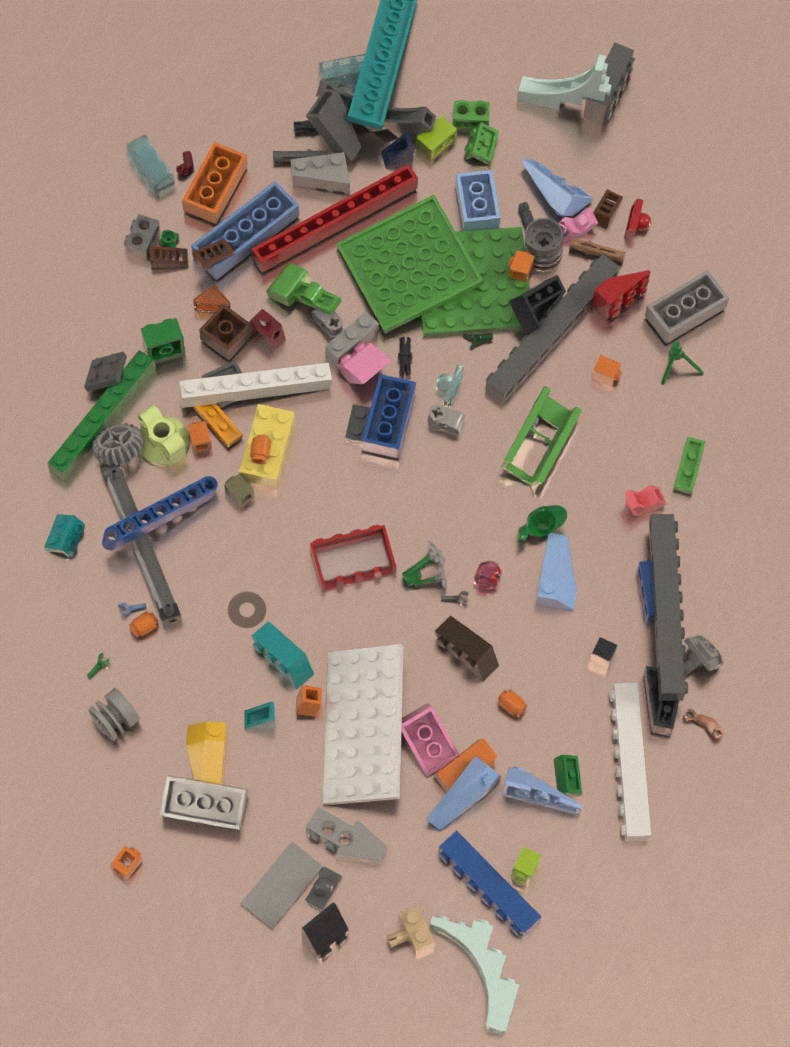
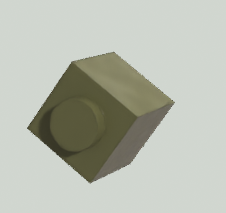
(239, 490)

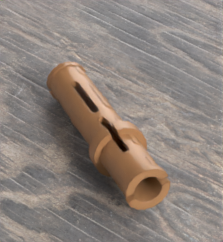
(598, 250)

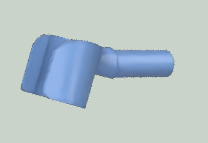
(130, 608)

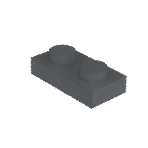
(357, 423)

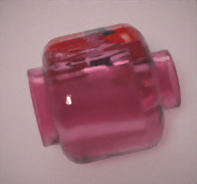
(487, 575)

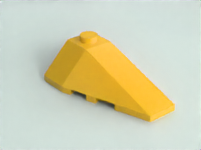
(207, 750)

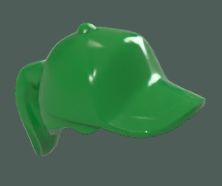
(543, 521)

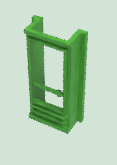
(556, 416)

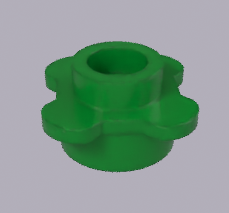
(168, 234)

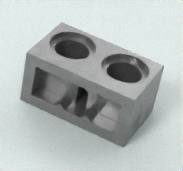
(145, 237)

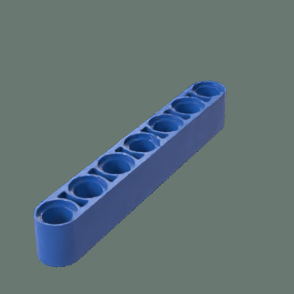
(153, 518)

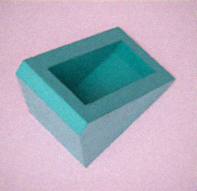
(260, 717)

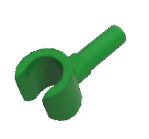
(100, 664)

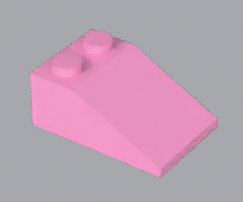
(427, 739)

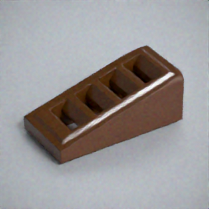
(605, 206)
(210, 262)
(162, 263)

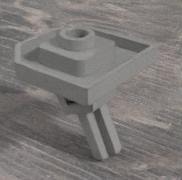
(702, 654)

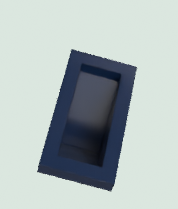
(399, 151)

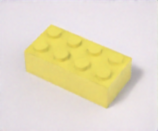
(278, 427)

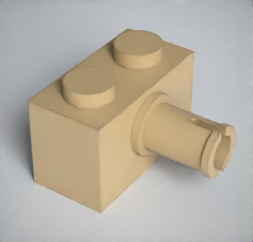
(413, 930)

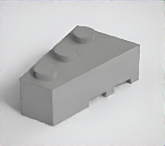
(321, 172)

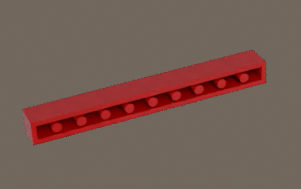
(334, 218)

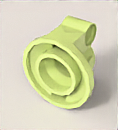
(162, 450)

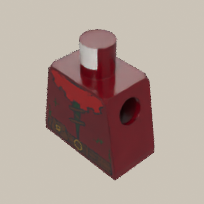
(265, 327)

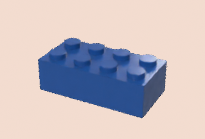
(388, 416)

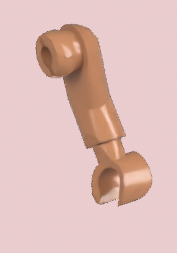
(710, 724)

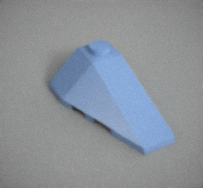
(557, 577)
(529, 788)

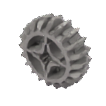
(118, 444)

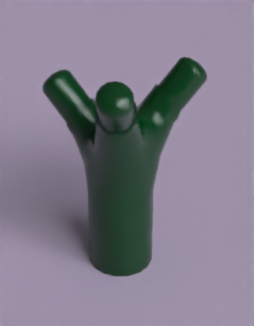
(478, 338)

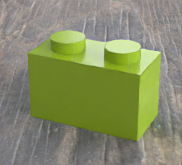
(438, 139)
(525, 867)

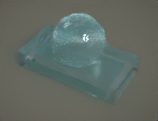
(450, 384)

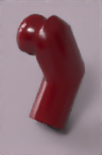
(188, 164)

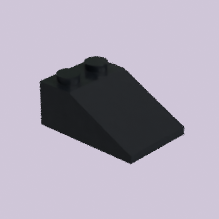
(325, 932)

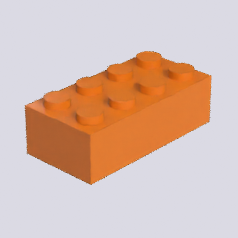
(214, 183)

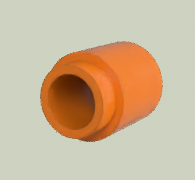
(260, 449)
(143, 624)
(512, 702)

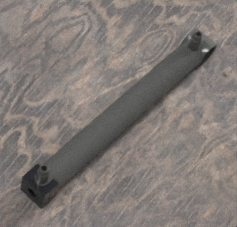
(142, 547)

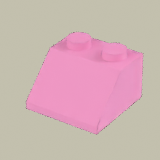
(362, 363)

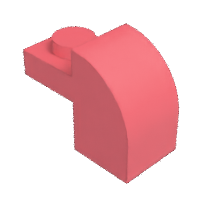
(645, 500)

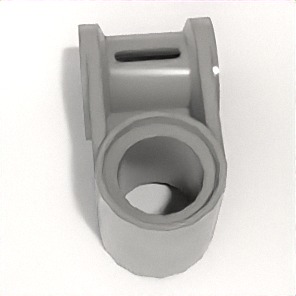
(329, 323)
(448, 419)

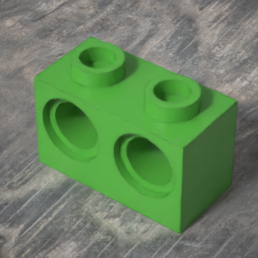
(471, 111)

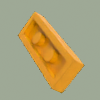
(219, 423)

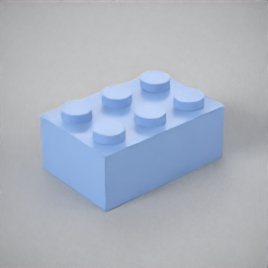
(477, 200)

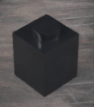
(603, 653)

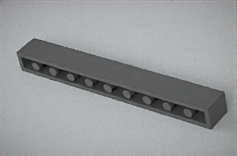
(554, 327)
(667, 608)

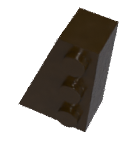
(467, 647)

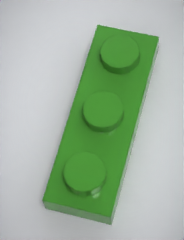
(689, 465)

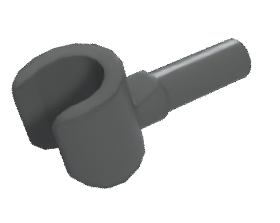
(456, 598)

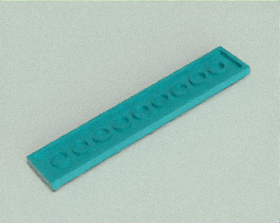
(381, 63)

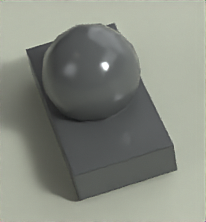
(323, 889)

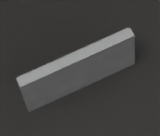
(282, 885)

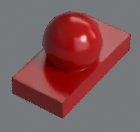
(637, 219)

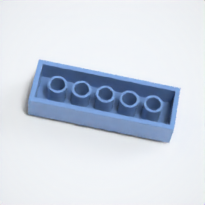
(250, 226)

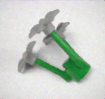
(413, 573)

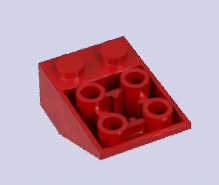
(619, 293)

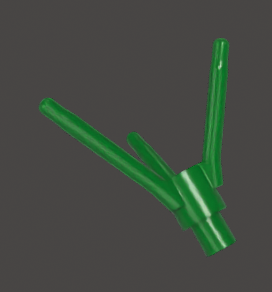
(677, 354)

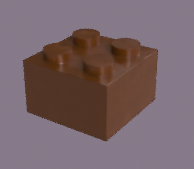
(226, 331)

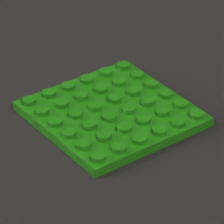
(409, 263)
(487, 305)

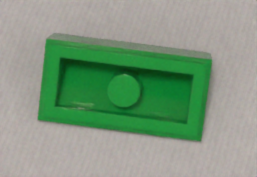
(568, 775)

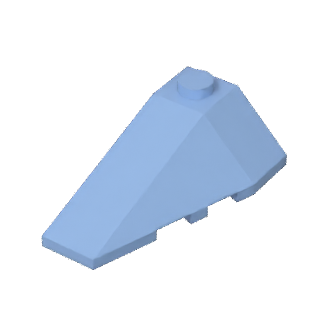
(559, 195)
(467, 790)

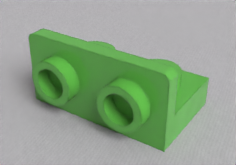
(481, 143)

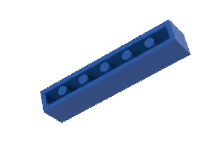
(489, 883)

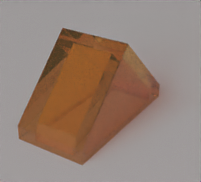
(210, 300)

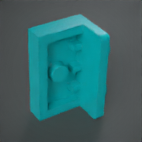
(64, 535)

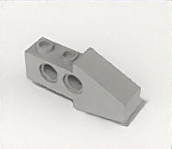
(363, 846)

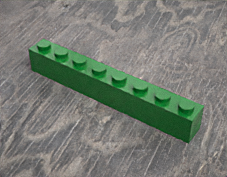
(101, 416)

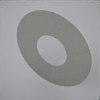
(238, 600)

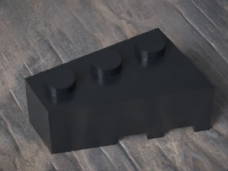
(536, 303)
(661, 713)

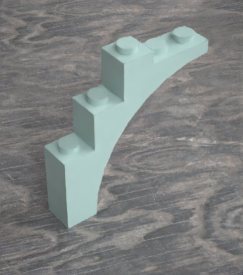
(554, 92)
(490, 963)

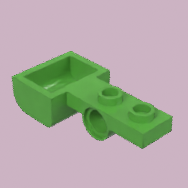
(293, 285)

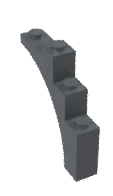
(397, 120)

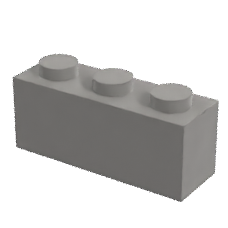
(361, 330)

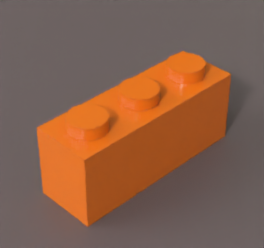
(451, 771)

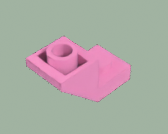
(579, 225)

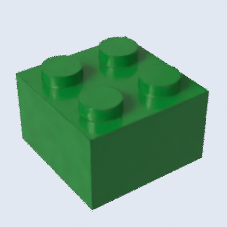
(163, 340)

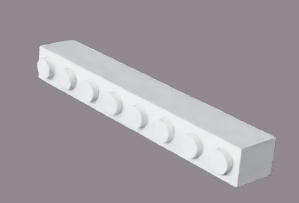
(255, 385)
(631, 762)

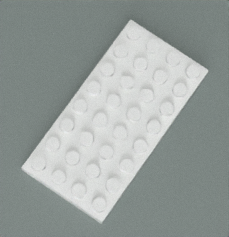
(363, 725)

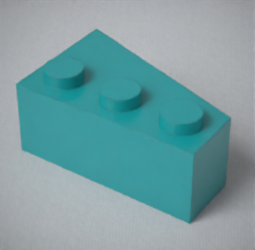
(283, 654)

